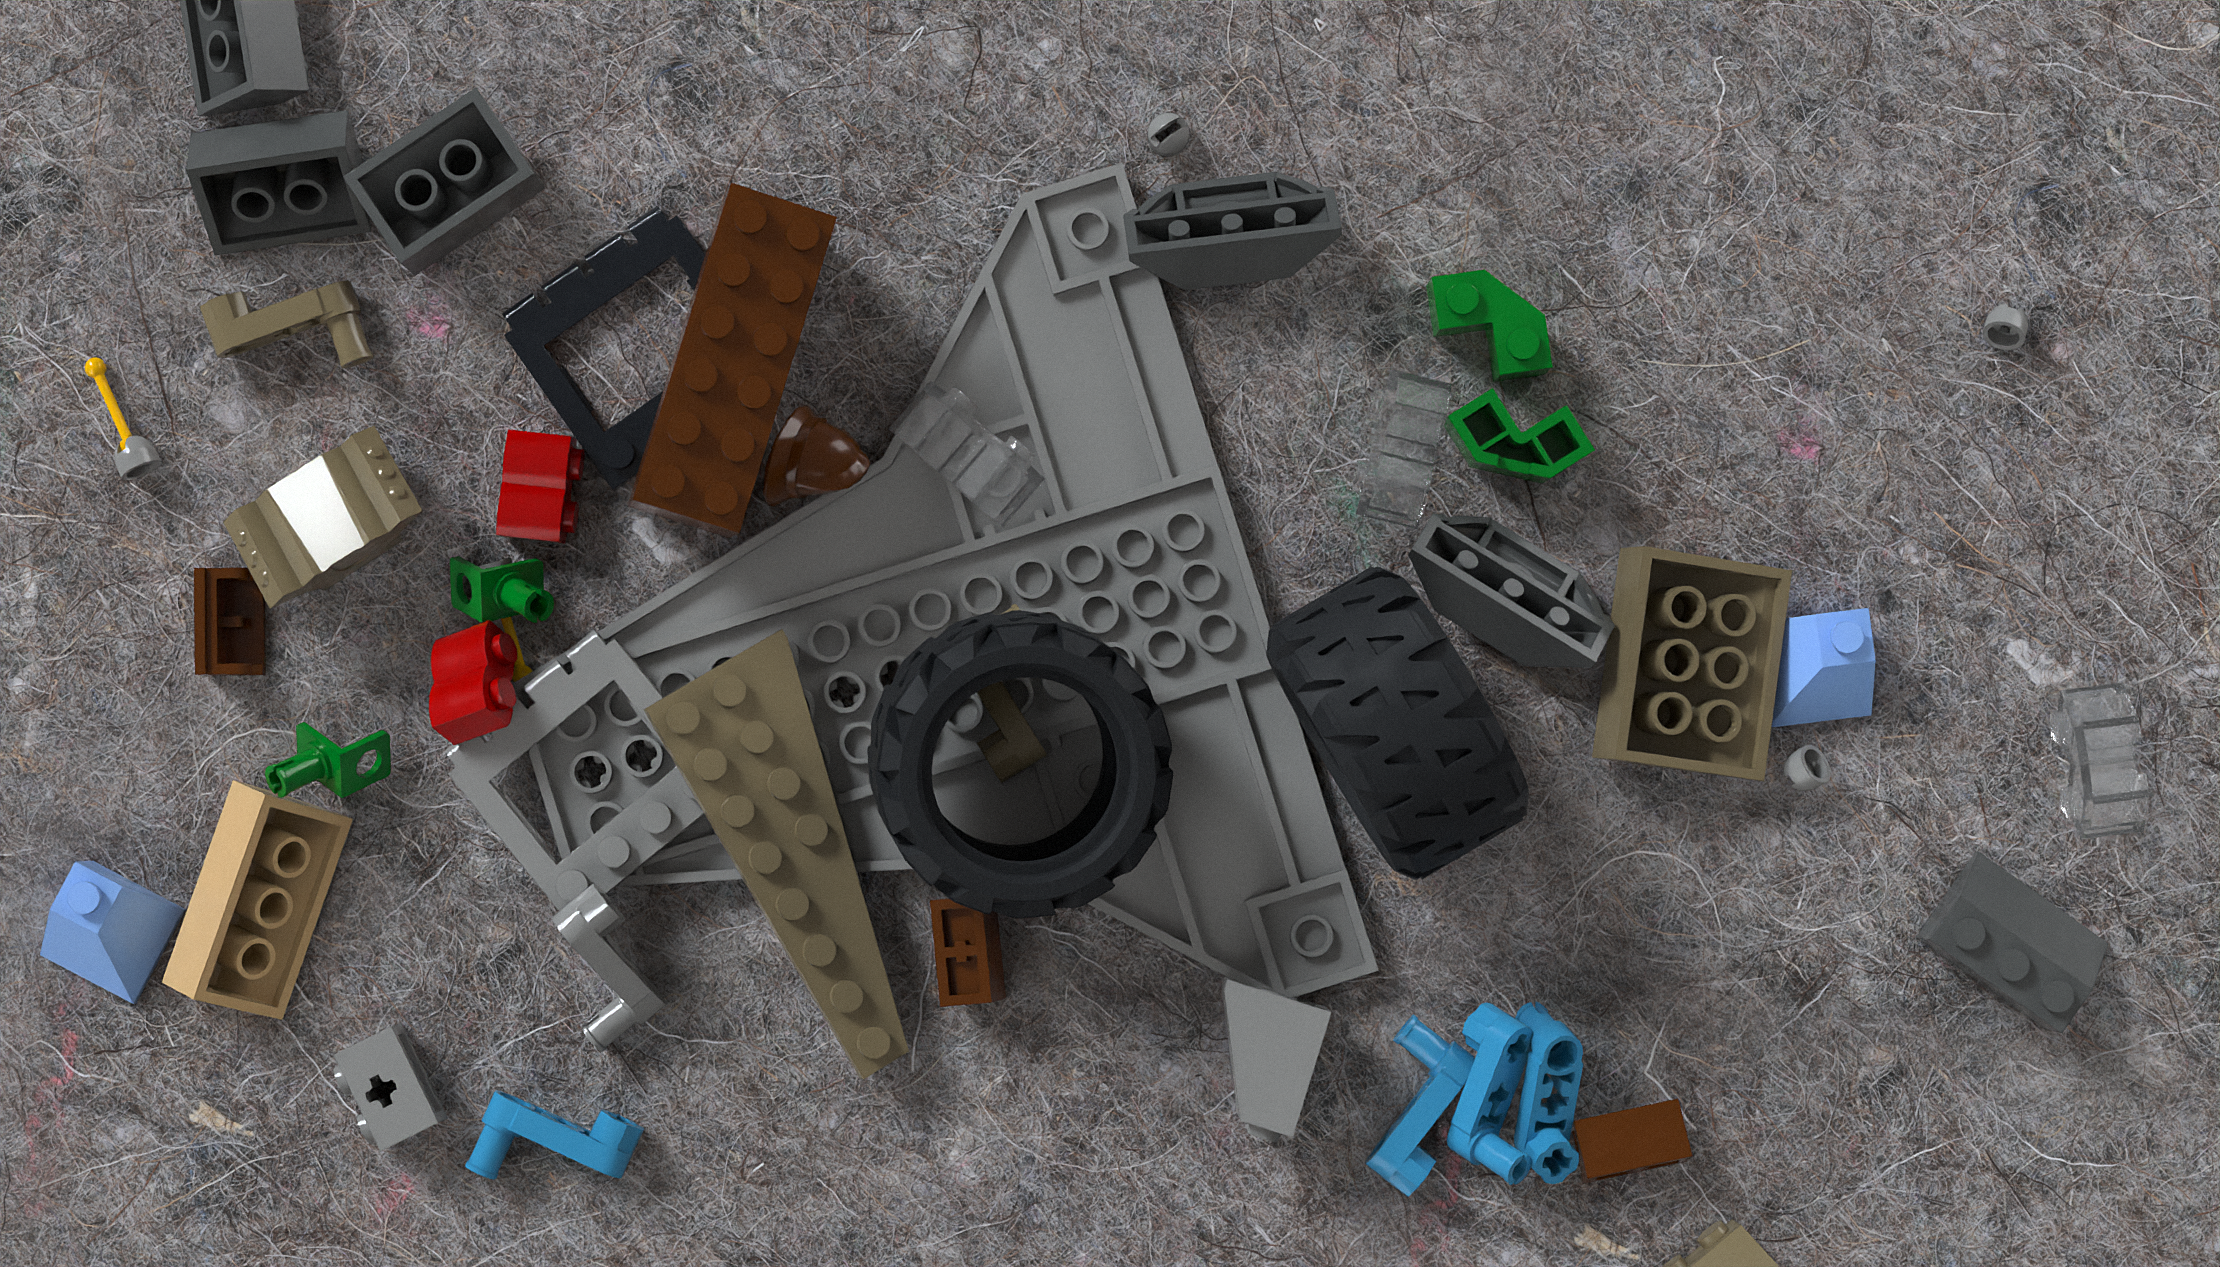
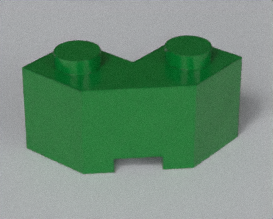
(1512, 325)
(1495, 444)

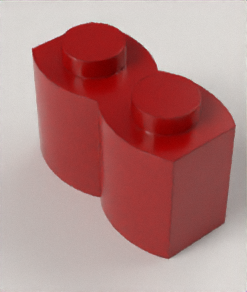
(538, 486)
(472, 682)

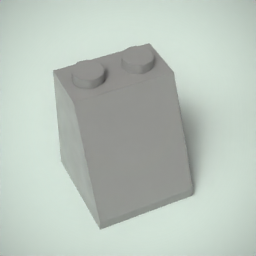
(1271, 1055)

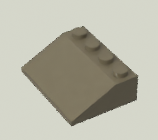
(1692, 663)

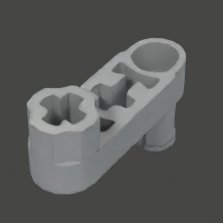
(586, 928)

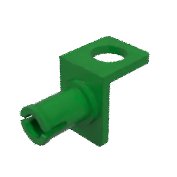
(501, 590)
(329, 764)

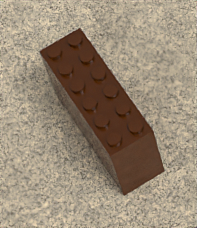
(732, 361)

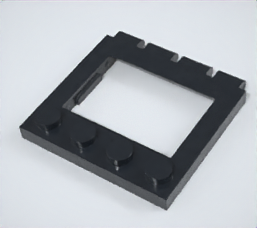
(573, 297)

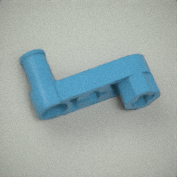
(1488, 1092)
(1546, 1127)
(603, 1148)
(1397, 1154)

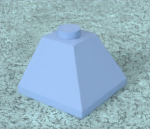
(1825, 668)
(108, 929)

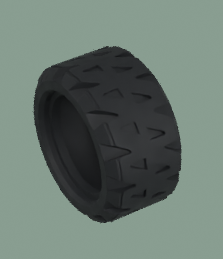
(1398, 722)
(1093, 848)

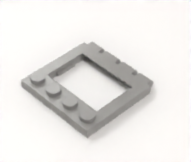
(627, 838)

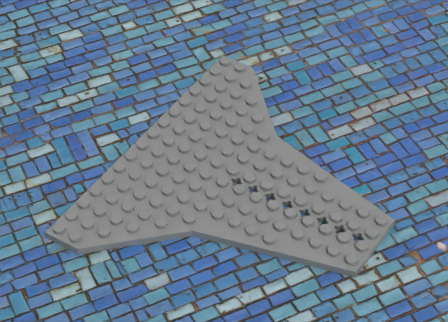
(1118, 538)

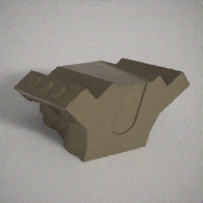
(324, 519)

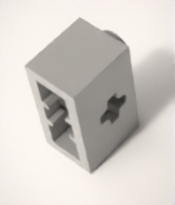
(387, 1058)

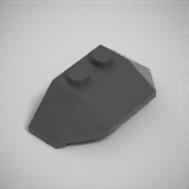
(1232, 229)
(1509, 592)

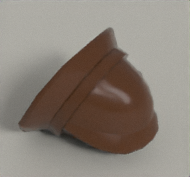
(811, 459)

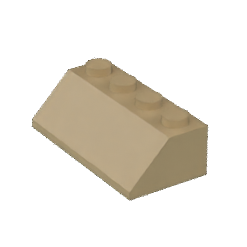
(256, 901)

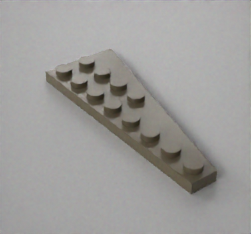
(765, 789)

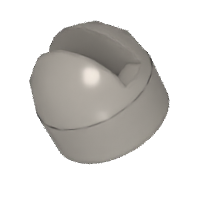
(1175, 142)
(2002, 337)
(1807, 768)

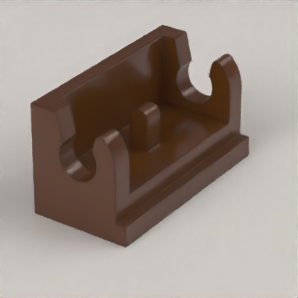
(228, 623)
(966, 954)
(1631, 1141)

